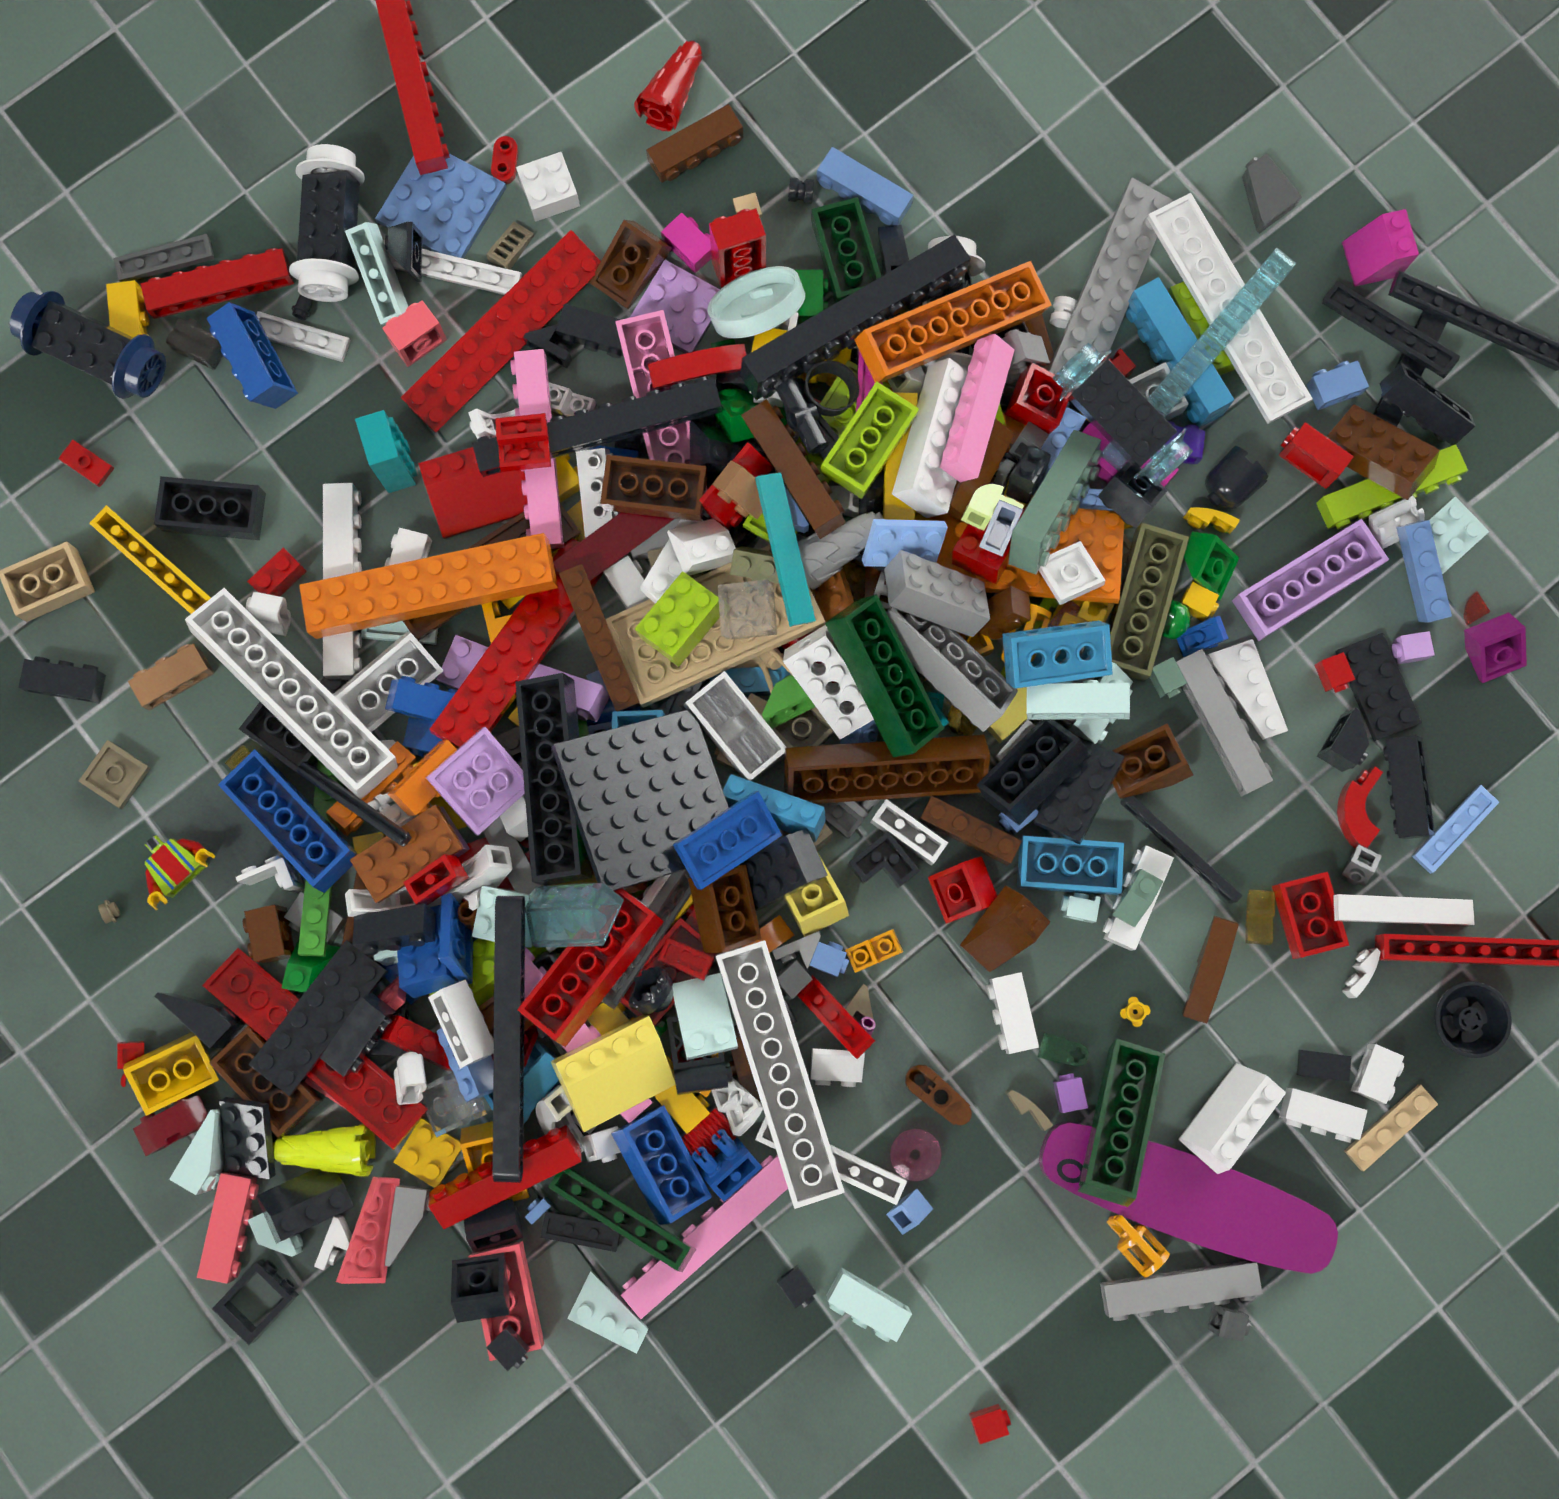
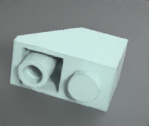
(264, 1237)

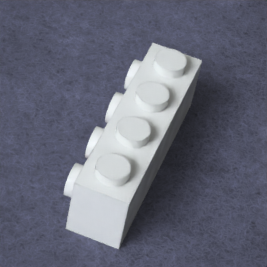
(591, 474)

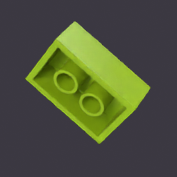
(679, 619)

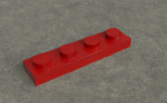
(836, 1018)

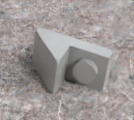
(805, 946)

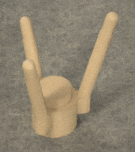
(774, 660)

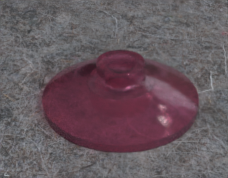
(919, 1168)

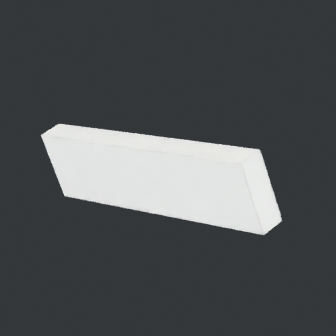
(304, 337)

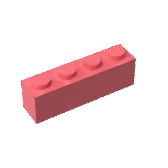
(227, 1227)

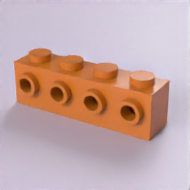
(347, 820)

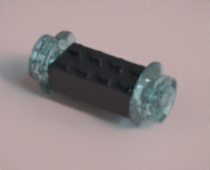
(1122, 414)

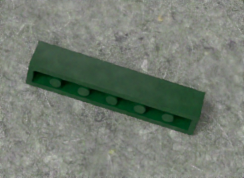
(623, 1219)

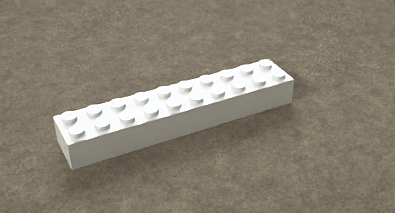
(291, 693)
(780, 1074)

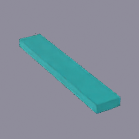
(785, 549)

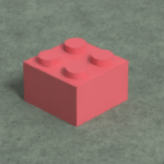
(414, 333)

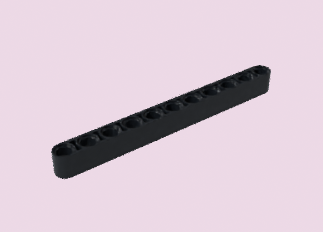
(508, 1039)

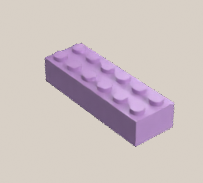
(1310, 580)

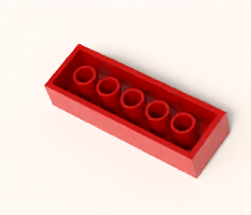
(587, 973)

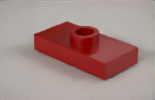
(86, 463)
(685, 959)

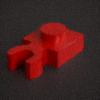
(127, 1052)

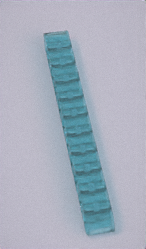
(1214, 340)

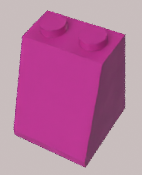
(1381, 248)

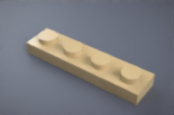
(1391, 1127)

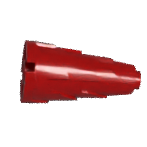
(669, 88)

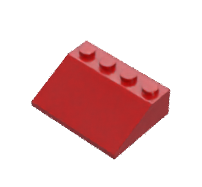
(465, 498)

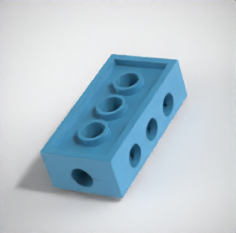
(1069, 665)

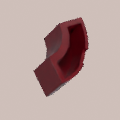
(170, 1125)

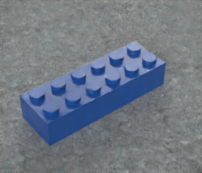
(289, 821)

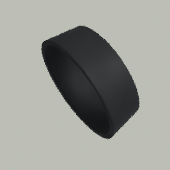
(842, 372)

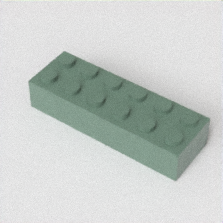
(1055, 502)

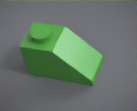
(786, 702)

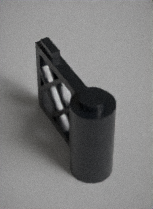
(698, 1074)

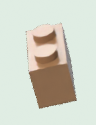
(740, 487)

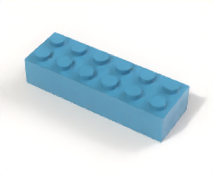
(1169, 339)

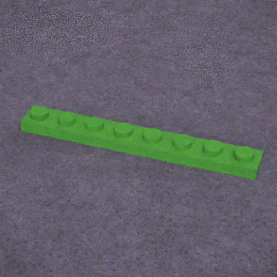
(316, 903)

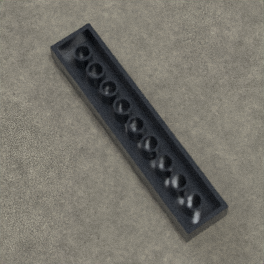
(838, 326)

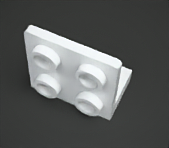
(281, 868)

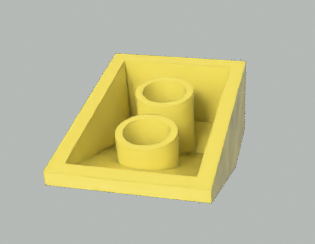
(817, 905)

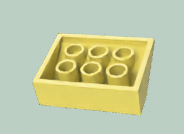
(614, 1072)

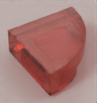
(1474, 608)

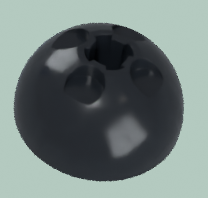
(1486, 1020)

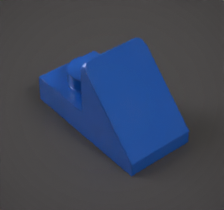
(1202, 636)

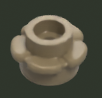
(109, 911)

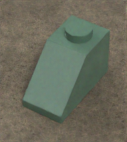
(1137, 897)

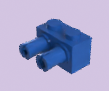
(729, 1168)

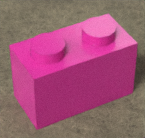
(688, 242)

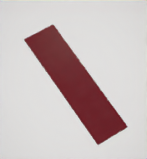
(610, 543)

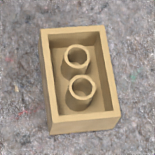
(46, 581)

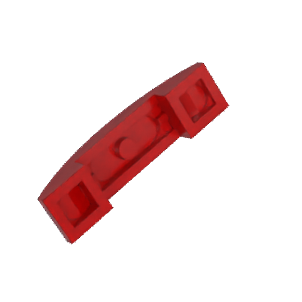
(696, 365)

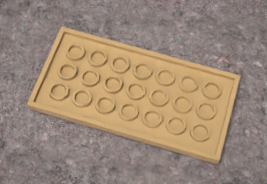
(657, 677)

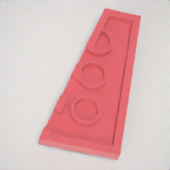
(368, 1245)

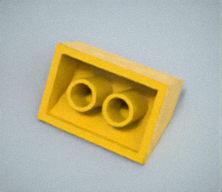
(170, 1072)

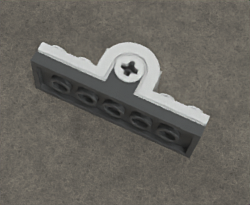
(666, 900)

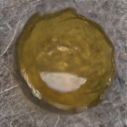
(959, 722)

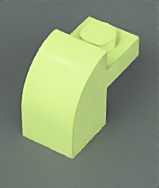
(983, 504)

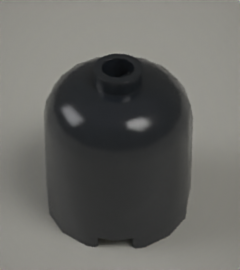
(1234, 479)

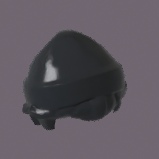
(652, 991)

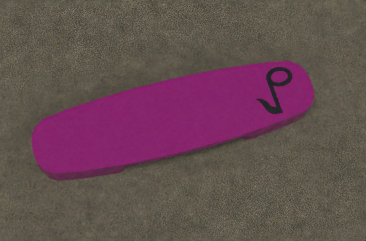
(1202, 1207)

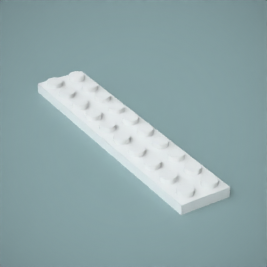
(1213, 285)

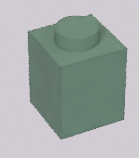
(1167, 678)

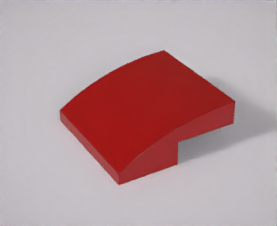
(523, 442)

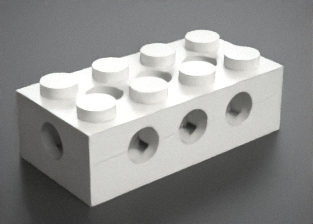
(817, 678)

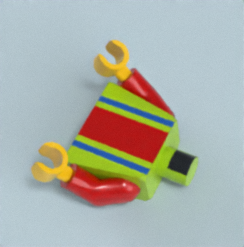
(172, 867)

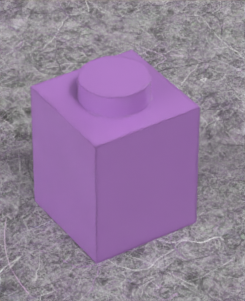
(1070, 1093)

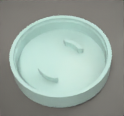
(756, 302)

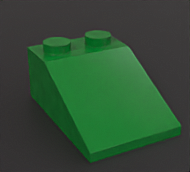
(734, 404)

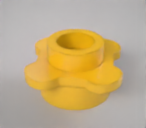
(1142, 1011)

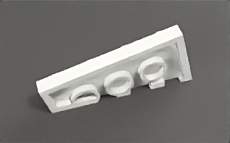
(664, 570)
(1250, 687)

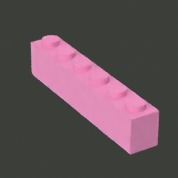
(977, 408)

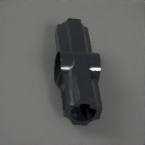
(802, 416)

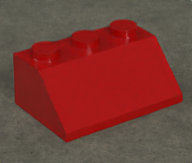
(721, 510)

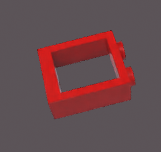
(1314, 455)

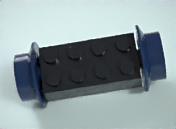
(83, 342)

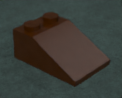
(630, 263)
(1150, 763)
(1004, 929)

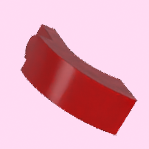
(1352, 812)

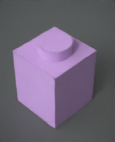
(1413, 647)

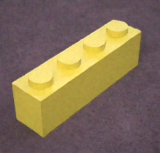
(1012, 718)

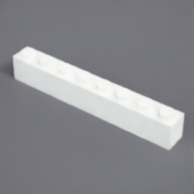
(341, 558)

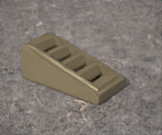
(493, 254)

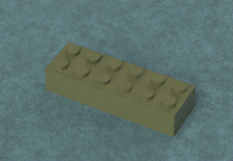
(1145, 598)

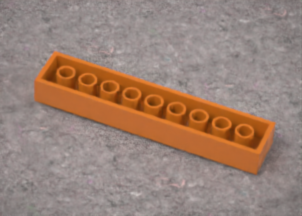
(428, 586)

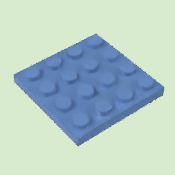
(443, 204)

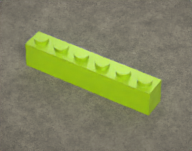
(1367, 496)

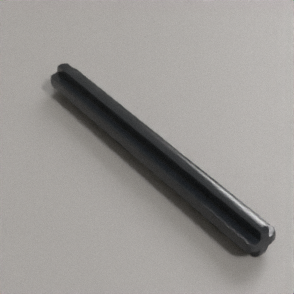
(354, 804)

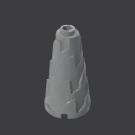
(827, 555)

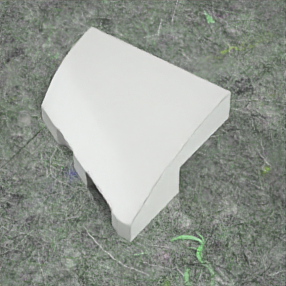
(739, 1105)

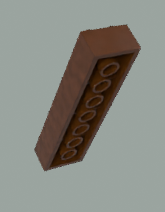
(872, 773)

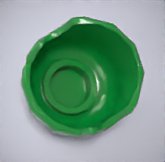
(1177, 620)

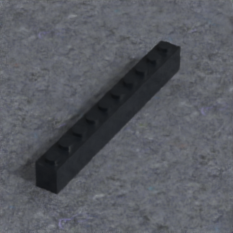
(616, 421)

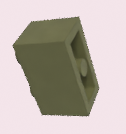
(754, 564)

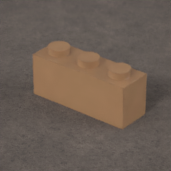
(170, 676)

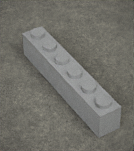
(1223, 724)
(1181, 1288)

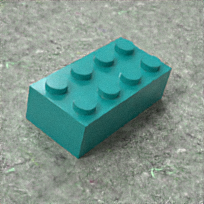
(387, 451)

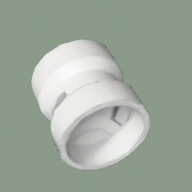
(1063, 309)

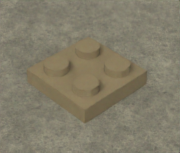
(114, 774)

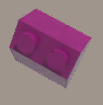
(1496, 647)

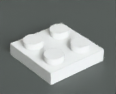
(1071, 573)

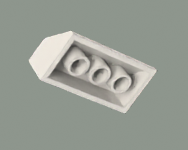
(1232, 1117)

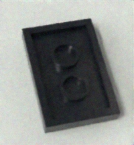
(247, 1137)

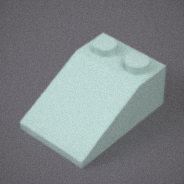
(704, 1016)
(203, 1159)

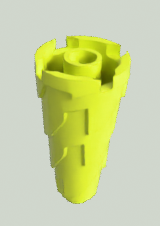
(331, 1150)

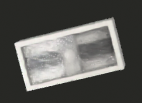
(735, 727)

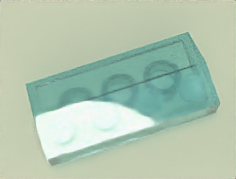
(571, 914)

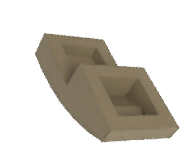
(1023, 1105)

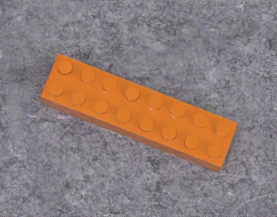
(952, 322)

